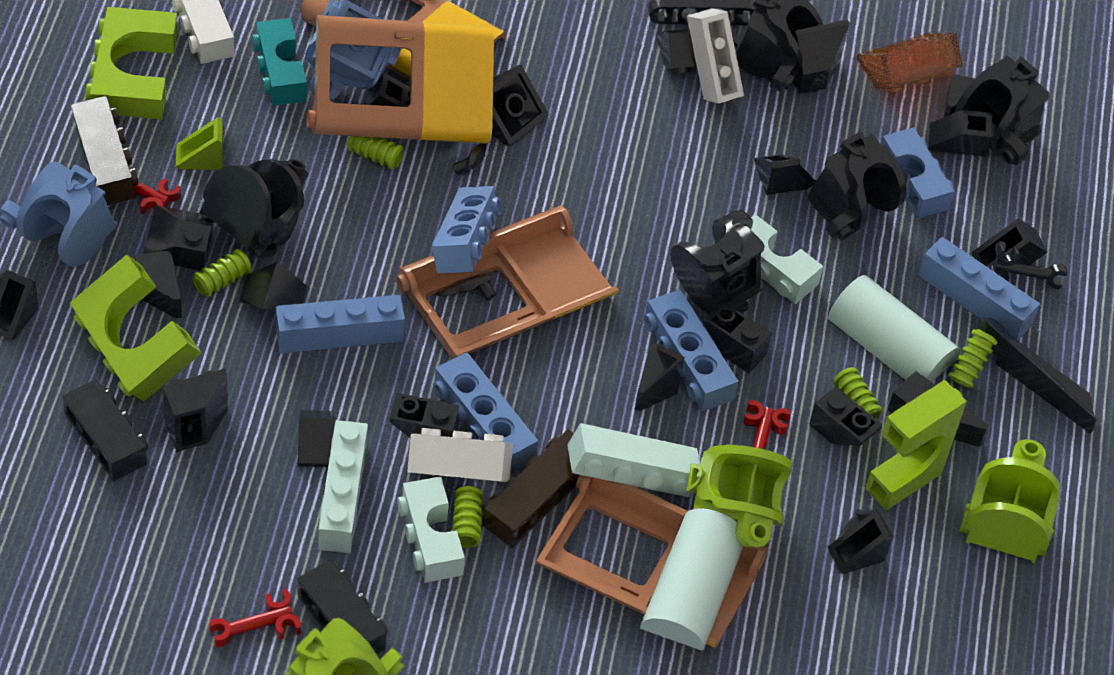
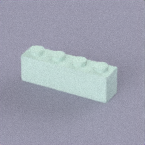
(631, 459)
(342, 487)

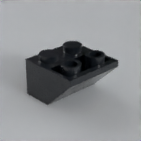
(195, 408)

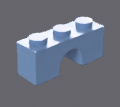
(929, 189)

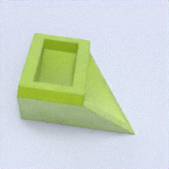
(202, 148)

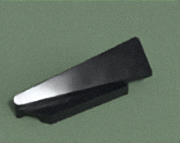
(1040, 376)

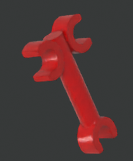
(152, 197)
(767, 420)
(277, 613)

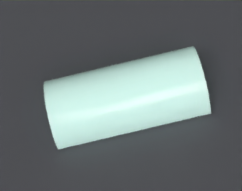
(892, 330)
(694, 578)

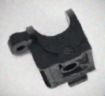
(768, 42)
(1015, 102)
(853, 177)
(257, 202)
(725, 270)

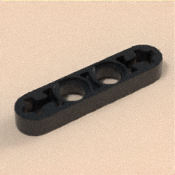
(669, 16)

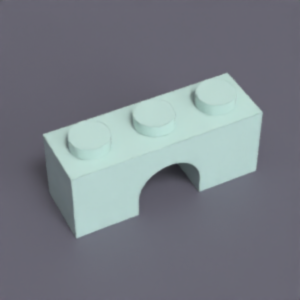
(789, 275)
(436, 553)

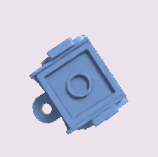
(352, 64)
(65, 204)

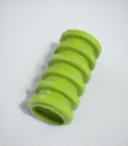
(377, 149)
(222, 273)
(972, 358)
(854, 387)
(468, 515)

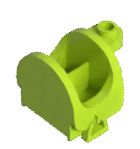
(744, 486)
(1014, 504)
(341, 652)

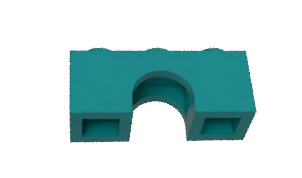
(283, 79)

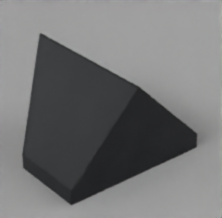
(782, 174)
(273, 287)
(17, 303)
(659, 377)
(862, 542)

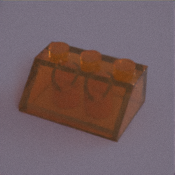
(912, 60)

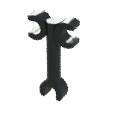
(1010, 264)

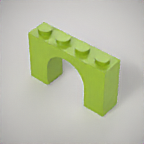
(128, 32)
(101, 312)
(923, 437)

